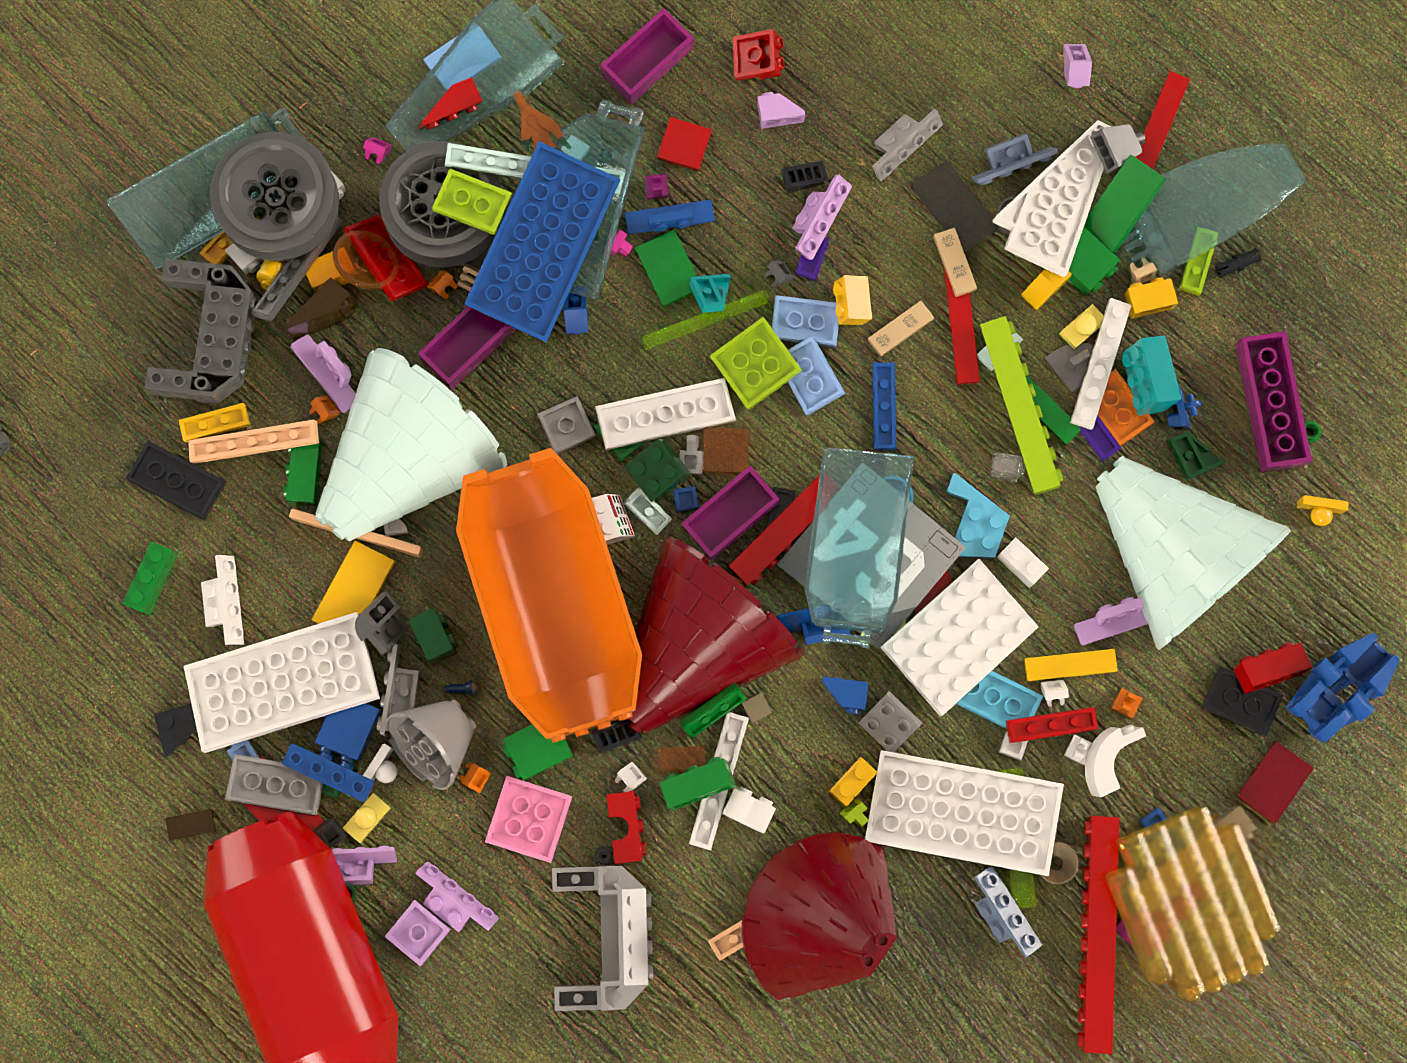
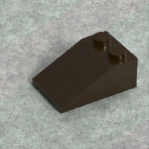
(324, 309)

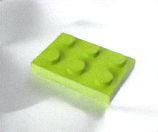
(472, 201)

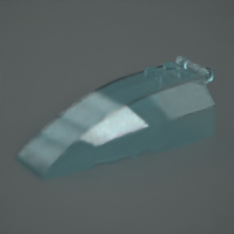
(501, 56)

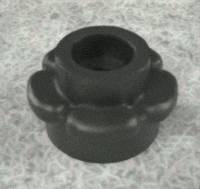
(599, 851)

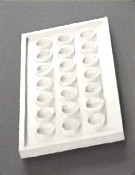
(280, 683)
(964, 813)

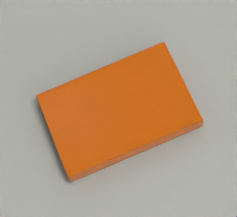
(1118, 410)

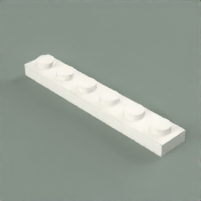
(1100, 363)

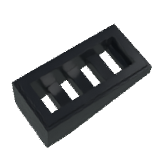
(799, 185)
(600, 745)

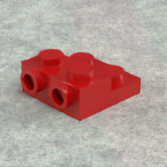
(758, 55)

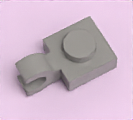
(691, 457)

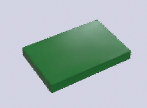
(667, 267)

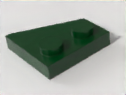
(1193, 455)

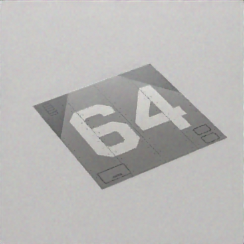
(925, 559)

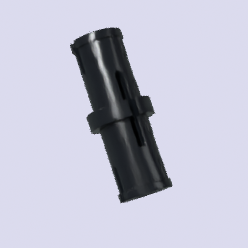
(1238, 262)

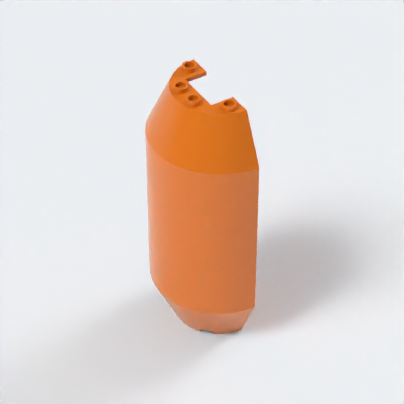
(549, 596)

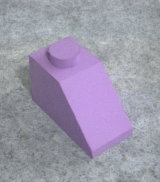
(1077, 65)
(778, 110)

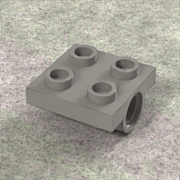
(890, 722)

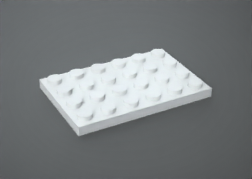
(959, 637)

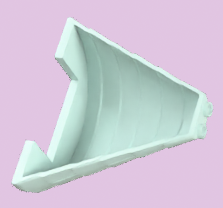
(401, 448)
(1180, 543)

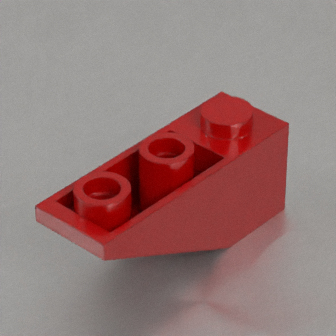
(458, 99)

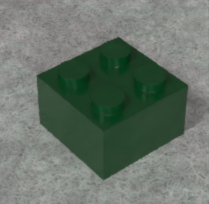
(657, 470)
(433, 636)

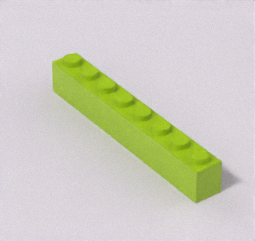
(1020, 405)

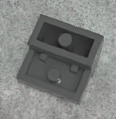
(381, 623)

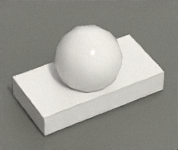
(380, 767)

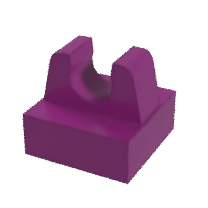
(656, 186)

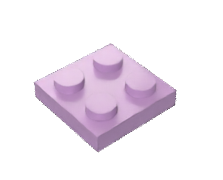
(417, 933)

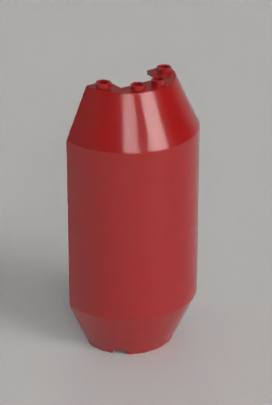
(297, 947)

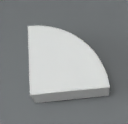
(395, 528)

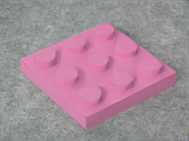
(528, 819)

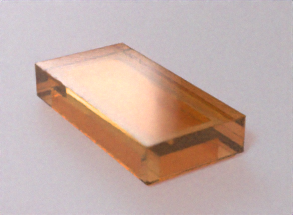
(680, 758)

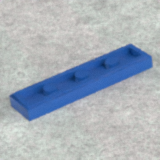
(884, 406)

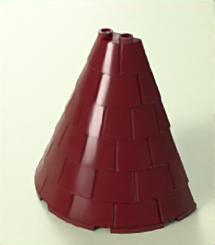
(700, 637)
(819, 915)

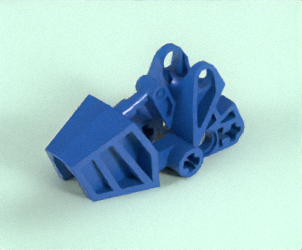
(1363, 665)

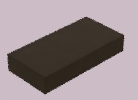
(190, 824)

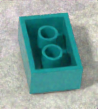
(1151, 375)

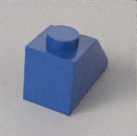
(576, 314)
(847, 693)

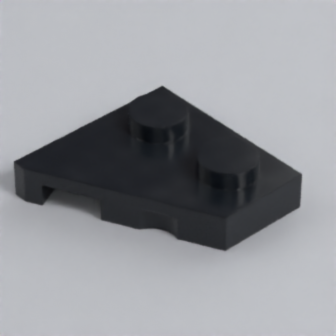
(175, 727)

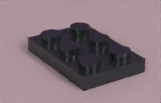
(1250, 710)

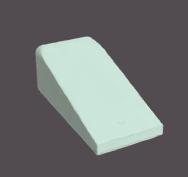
(648, 512)

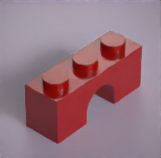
(625, 806)

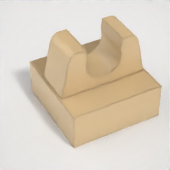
(1143, 274)

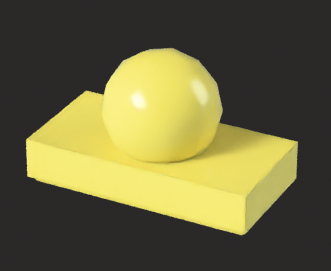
(1082, 327)
(366, 818)

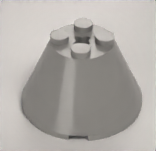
(432, 740)

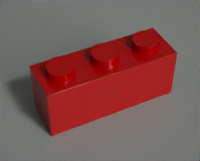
(1272, 667)

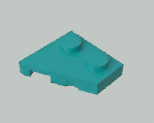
(710, 291)

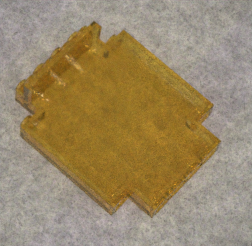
(1193, 903)

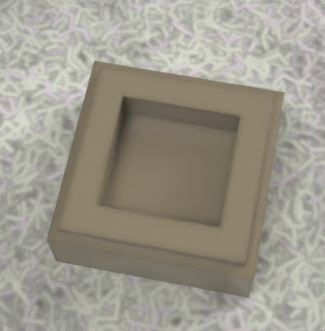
(756, 708)

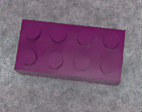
(647, 56)
(463, 345)
(730, 513)

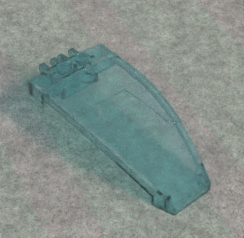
(1213, 202)

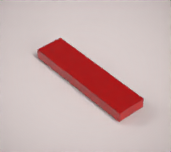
(1051, 725)

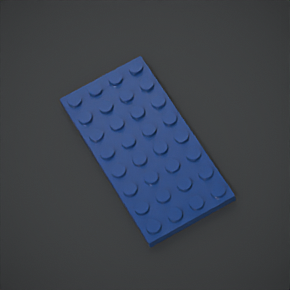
(542, 242)

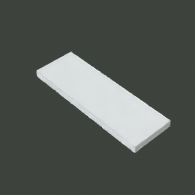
(665, 414)

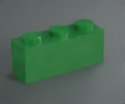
(303, 474)
(150, 578)
(697, 783)

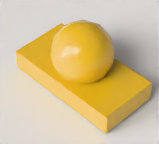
(1322, 508)

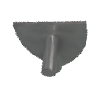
(1071, 364)

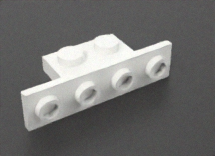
(222, 601)

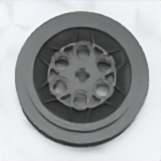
(246, 169)
(417, 234)

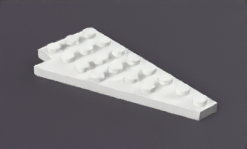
(1054, 207)

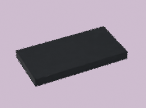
(175, 480)

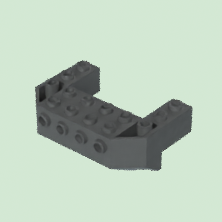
(222, 335)

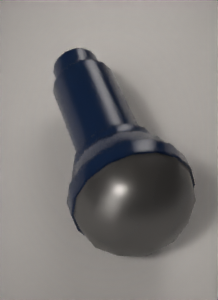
(470, 688)

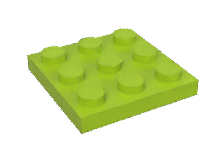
(756, 363)

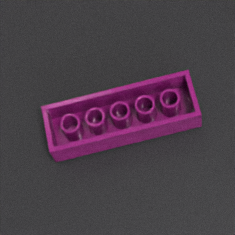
(1273, 402)

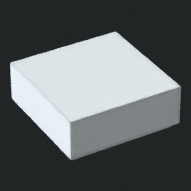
(1012, 750)

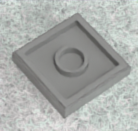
(566, 425)

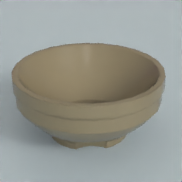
(1069, 864)

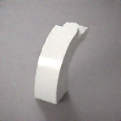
(1101, 757)

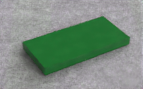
(1123, 202)

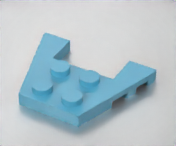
(981, 522)

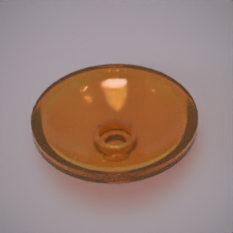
(349, 261)

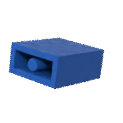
(348, 731)

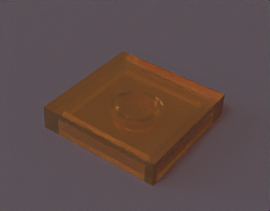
(725, 450)

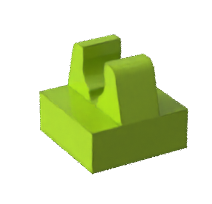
(855, 811)

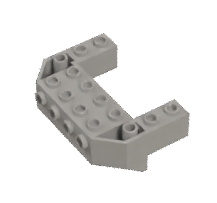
(622, 938)

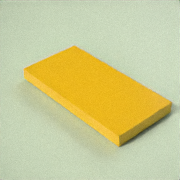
(355, 583)

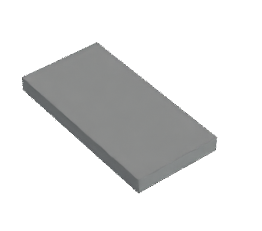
(272, 785)

